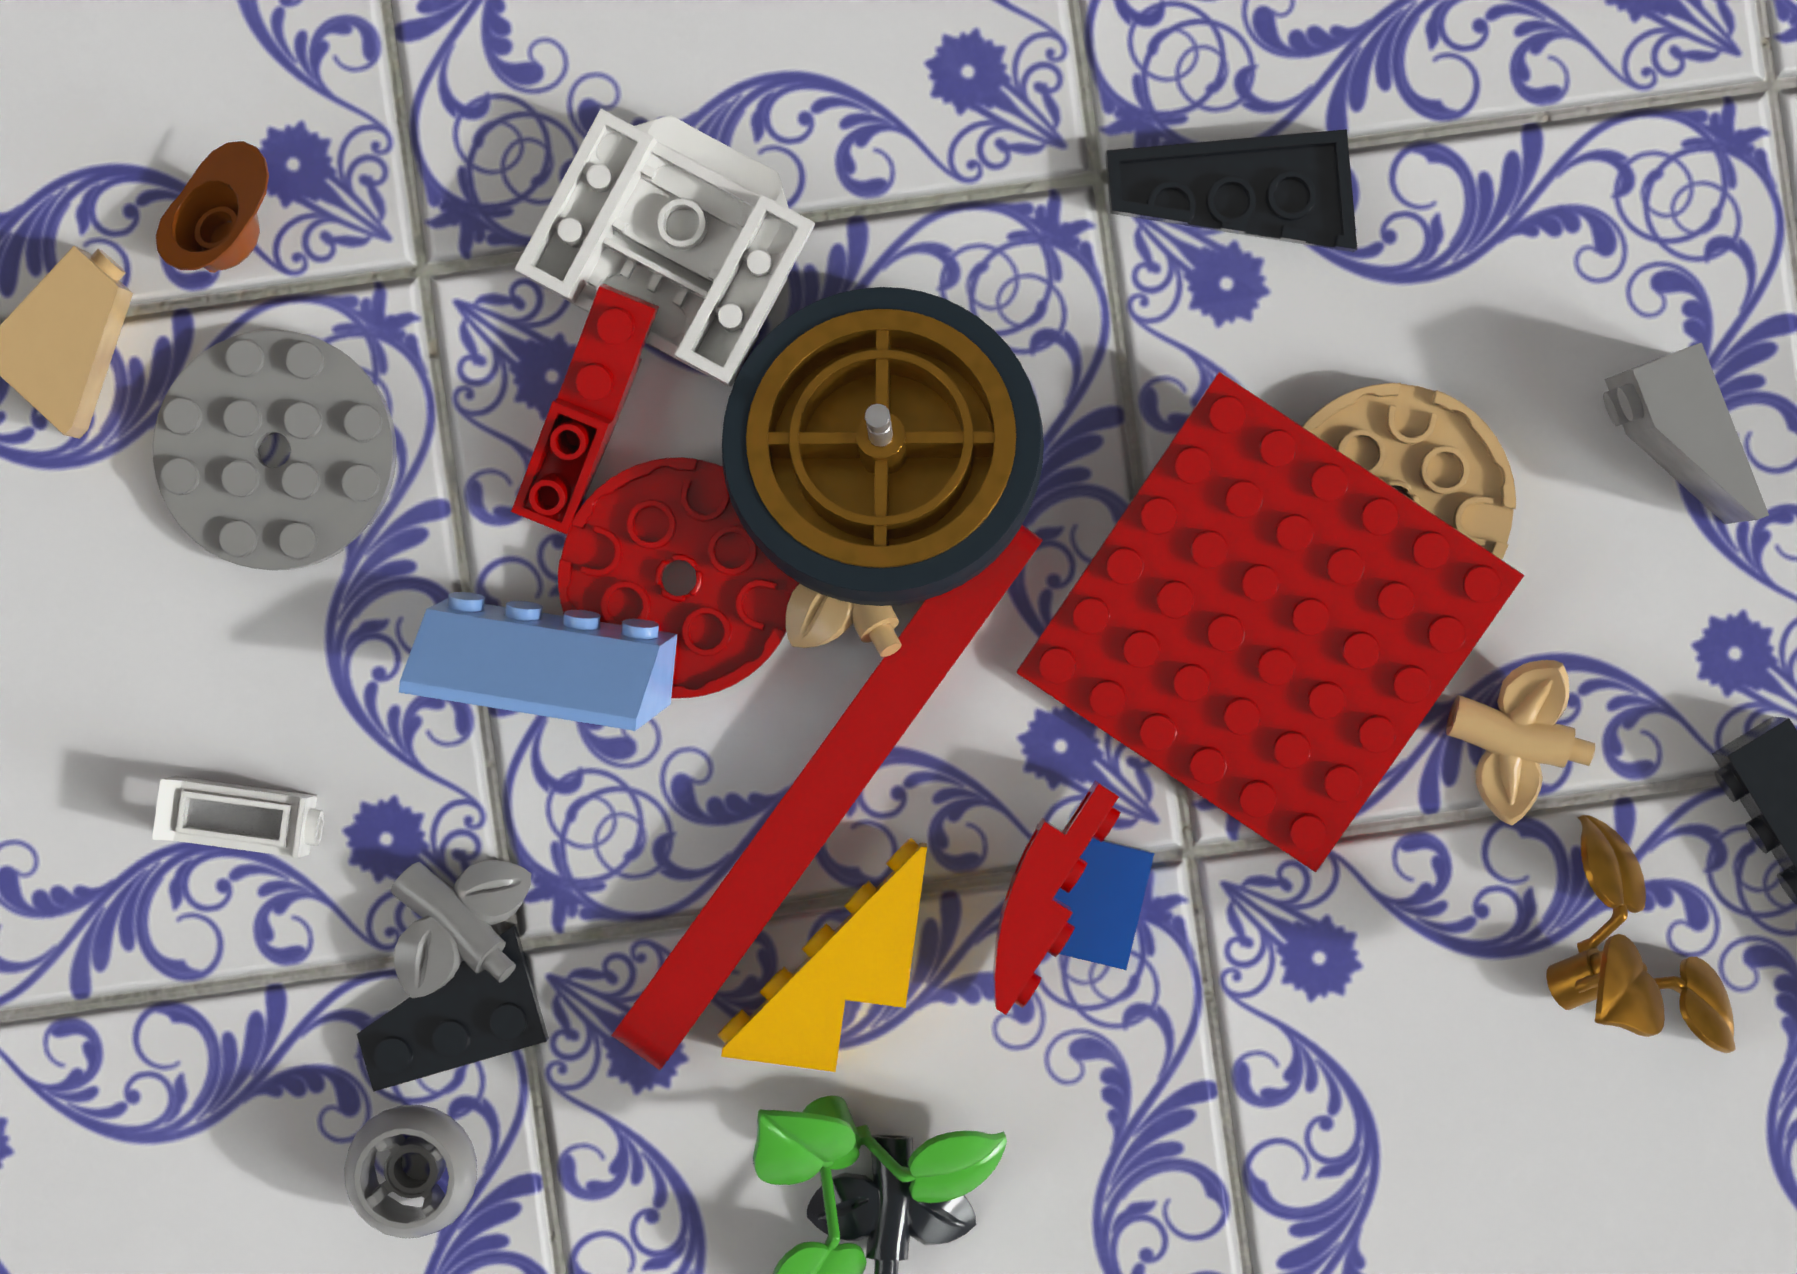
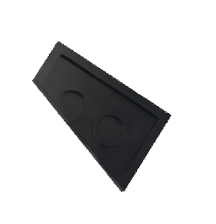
(456, 1024)

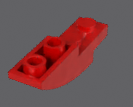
(585, 409)
(1031, 915)

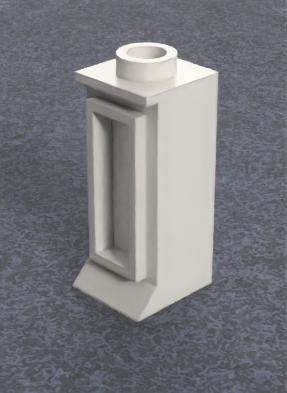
(237, 816)

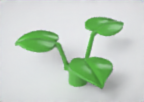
(824, 1137)

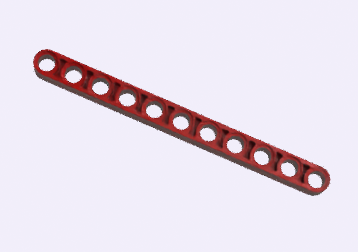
(814, 807)

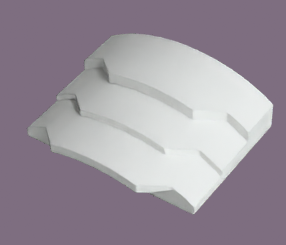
(675, 226)

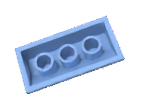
(542, 662)

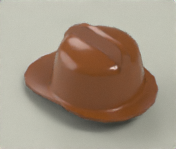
(216, 212)

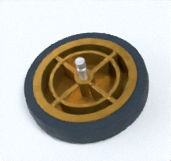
(882, 446)

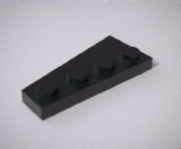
(1255, 186)

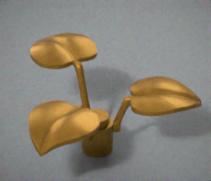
(1617, 975)

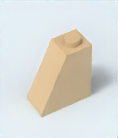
(64, 338)

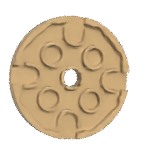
(1430, 451)

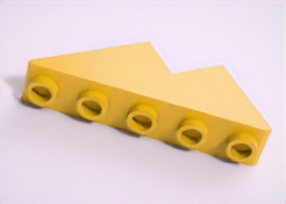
(858, 961)

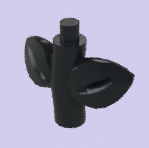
(887, 1211)

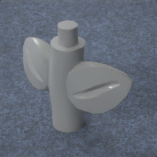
(456, 923)

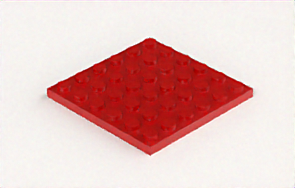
(1269, 622)

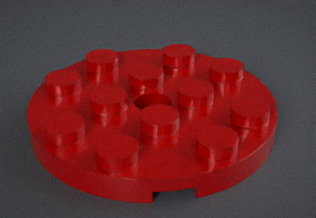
(667, 515)

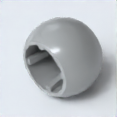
(432, 1136)

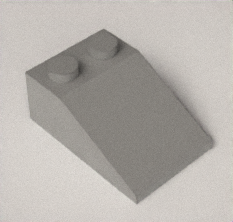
(1684, 425)

